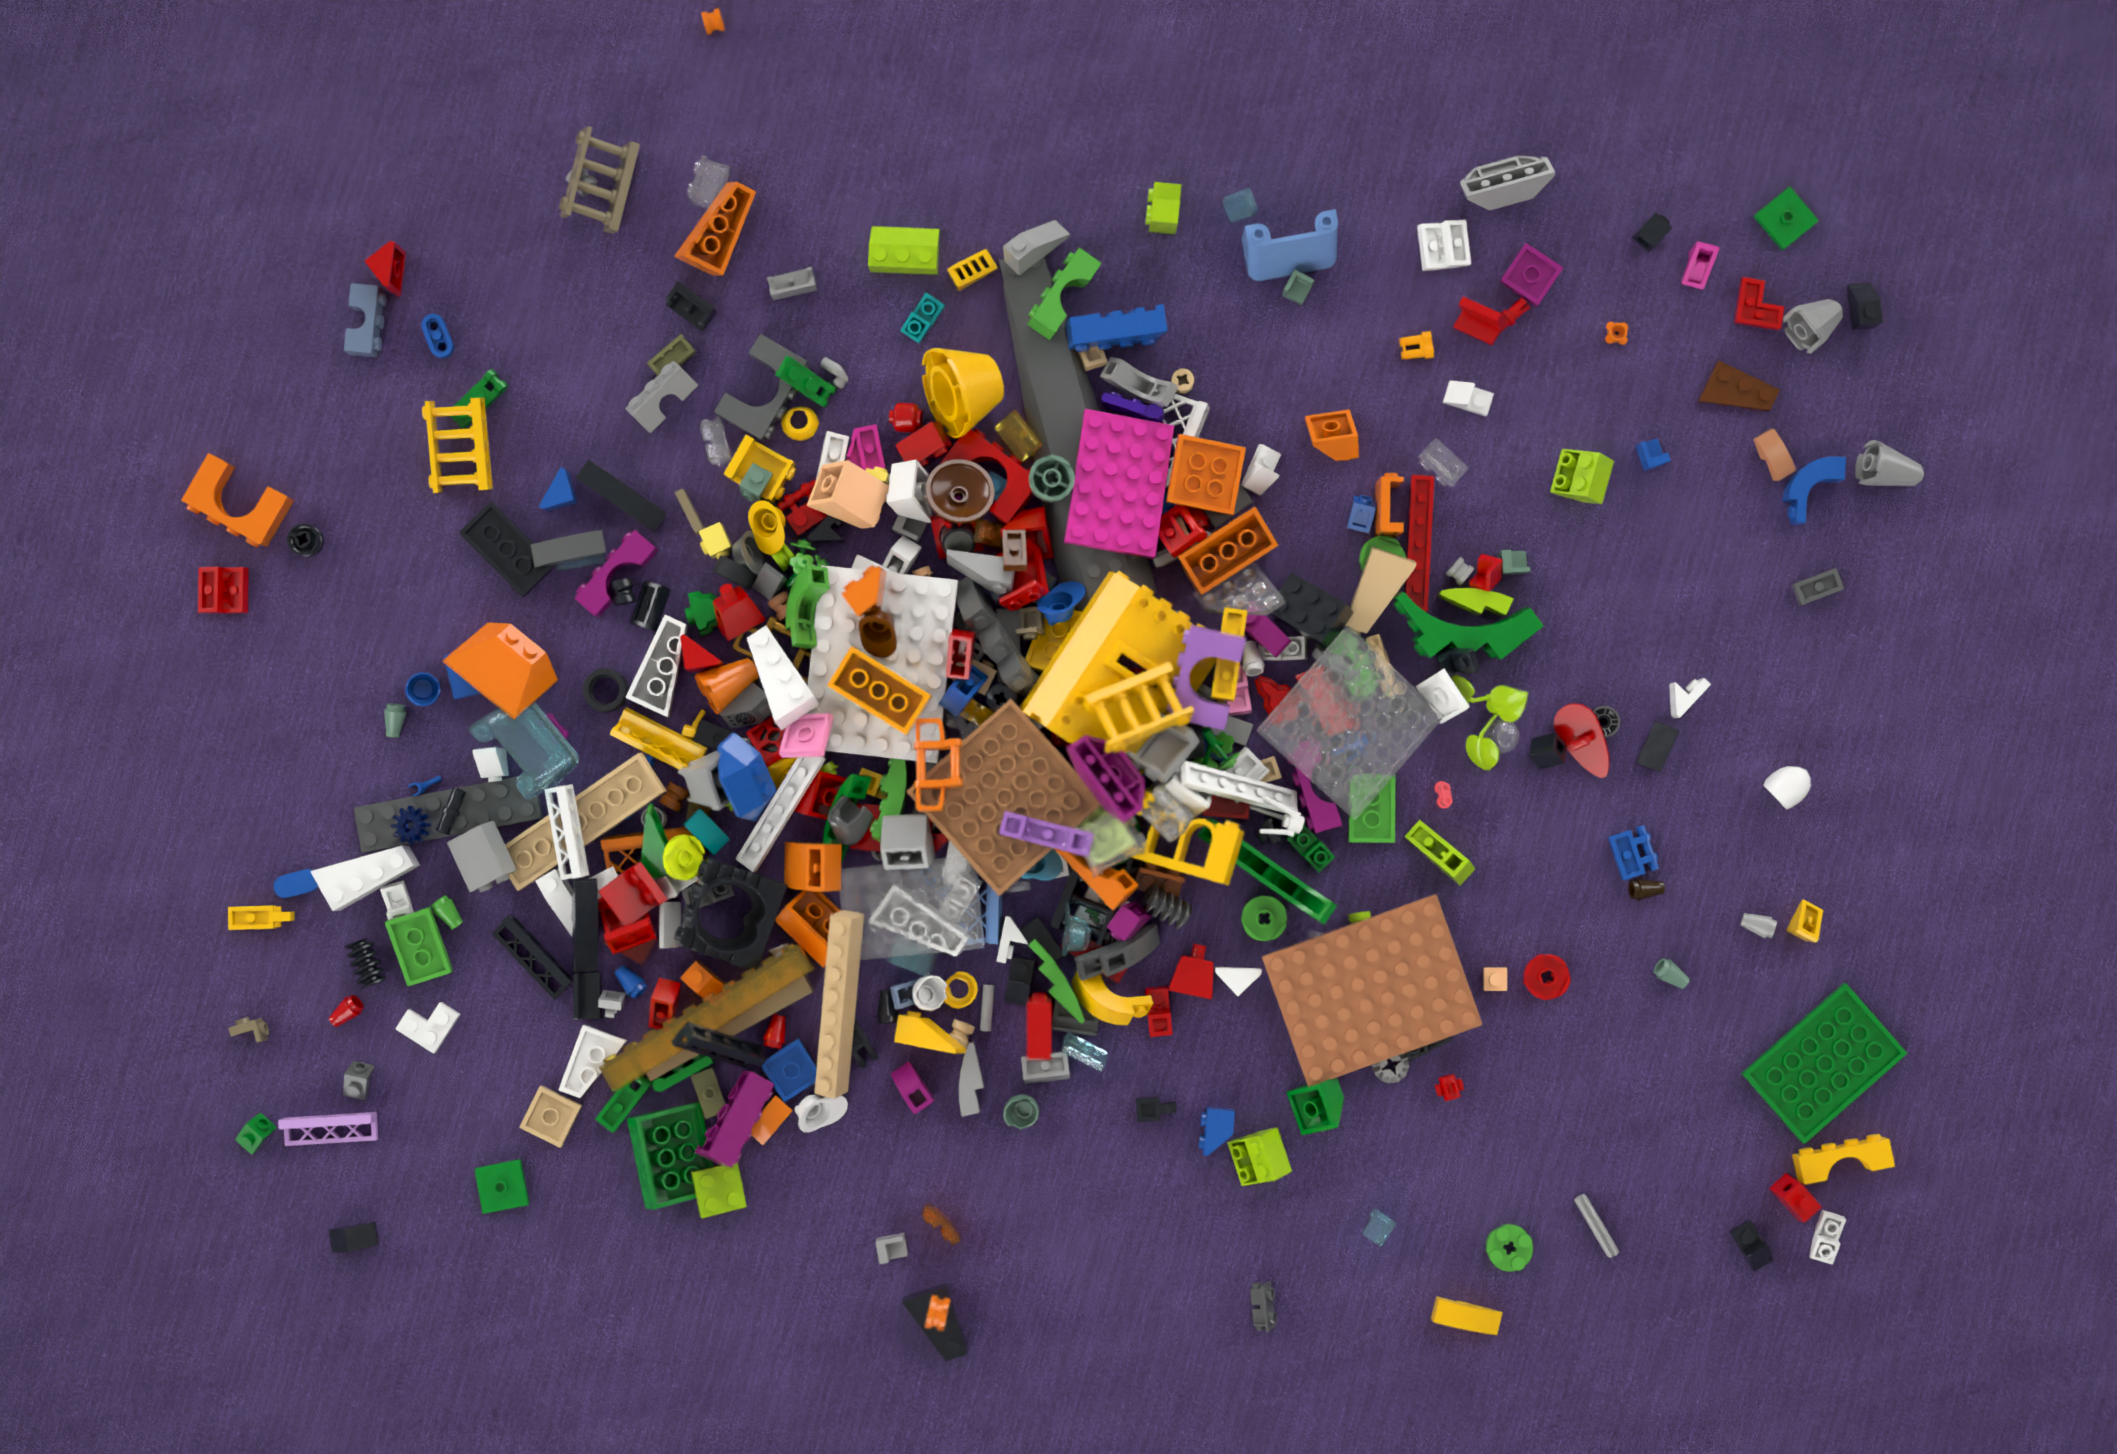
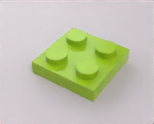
(718, 1190)

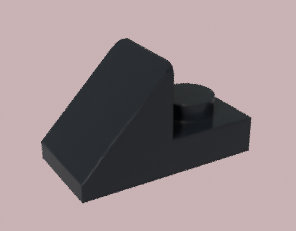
(824, 531)
(1458, 660)
(1019, 981)
(1751, 1245)

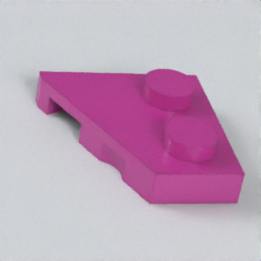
(866, 448)

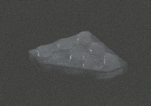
(1244, 590)

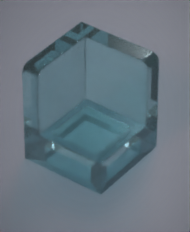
(1240, 205)
(1378, 1227)

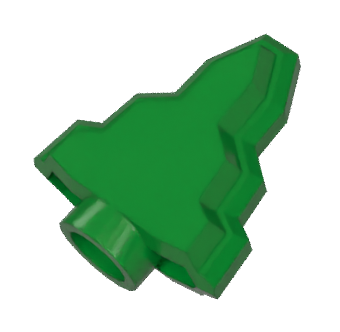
(701, 612)

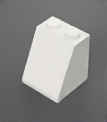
(1192, 799)

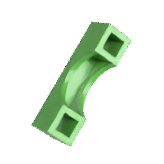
(1050, 314)

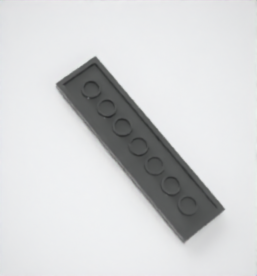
(482, 804)

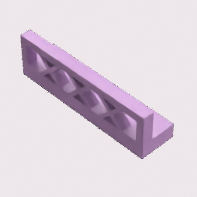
(326, 1121)

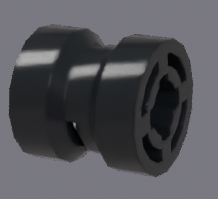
(623, 592)

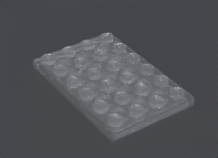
(915, 908)

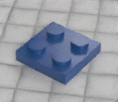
(791, 1070)

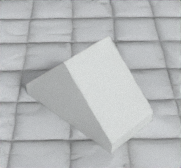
(1238, 978)

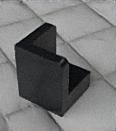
(1548, 750)

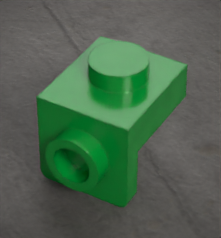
(255, 1133)

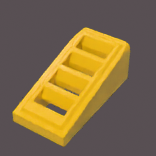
(961, 284)

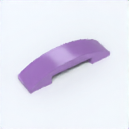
(1046, 834)

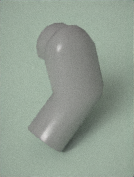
(836, 369)

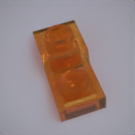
(988, 534)
(936, 1218)

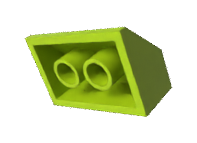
(904, 250)

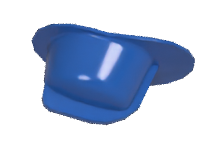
(1060, 602)

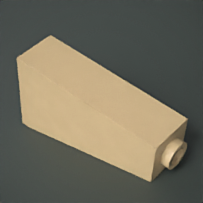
(1378, 584)

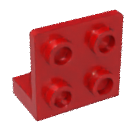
(632, 894)

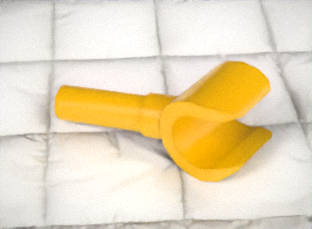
(690, 731)

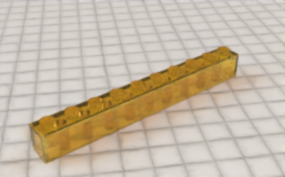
(712, 1014)

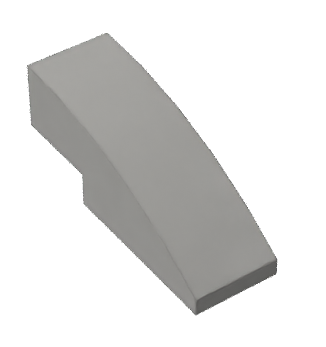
(969, 1081)

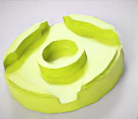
(683, 857)

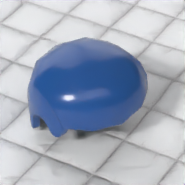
(422, 689)

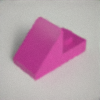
(1699, 265)

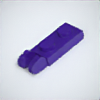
(1132, 408)

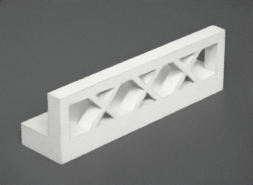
(571, 831)

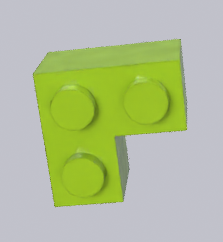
(1164, 211)

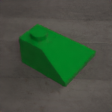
(1317, 1106)

